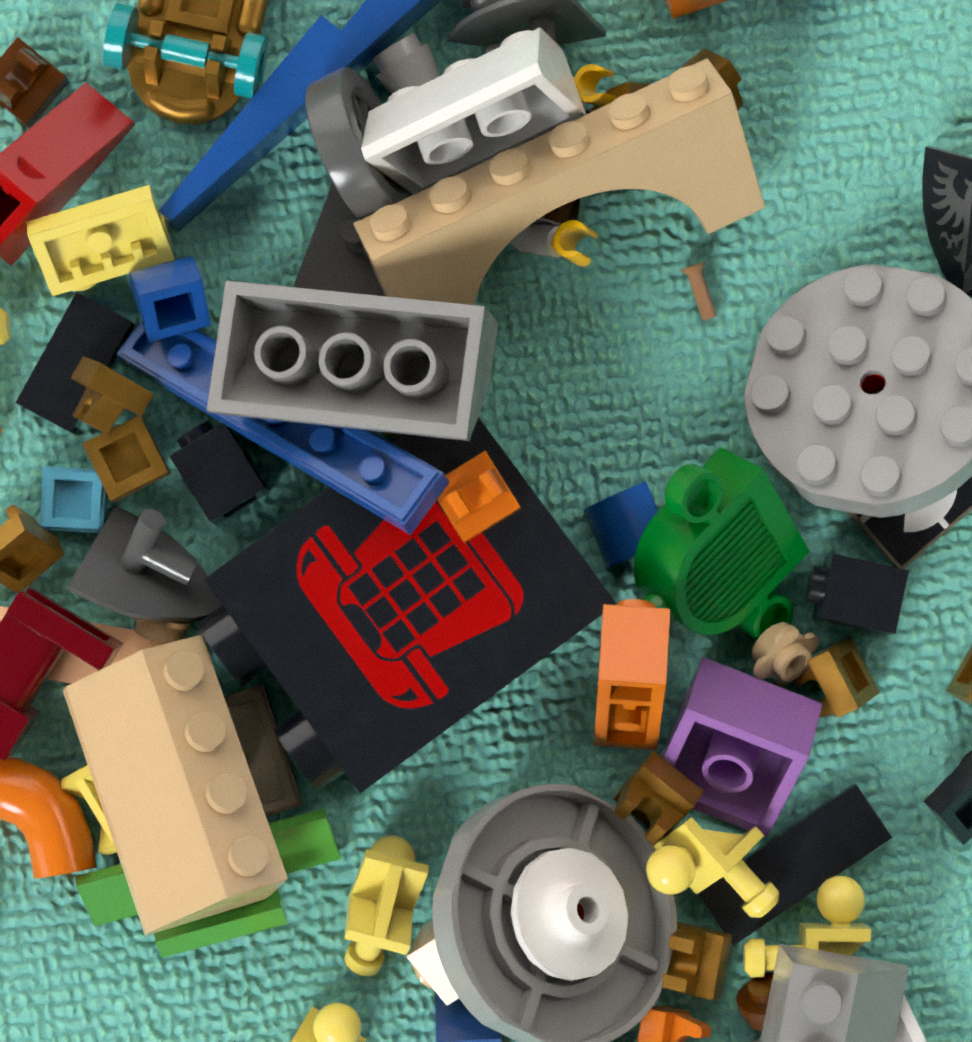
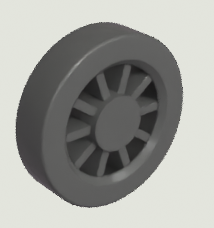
(337, 119)

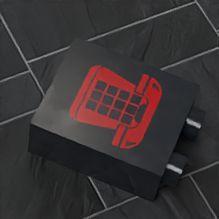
(396, 630)

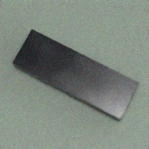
(801, 859)

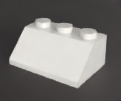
(472, 112)

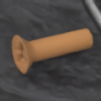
(700, 290)

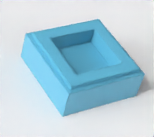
(72, 501)

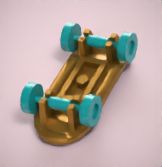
(189, 55)

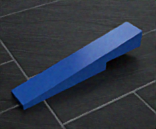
(281, 100)

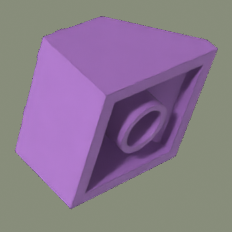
(741, 744)

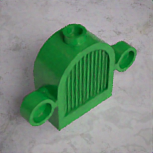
(719, 549)

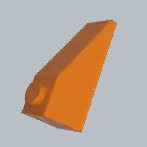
(631, 674)

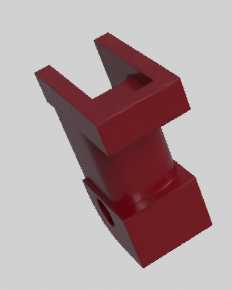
(30, 645)

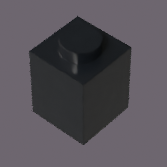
(217, 471)
(857, 593)

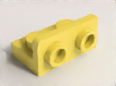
(100, 240)

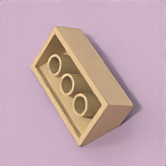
(175, 785)

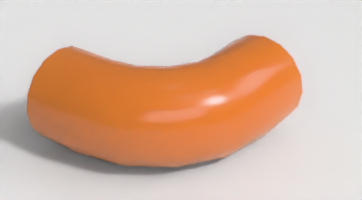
(47, 817)

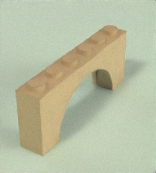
(664, 138)

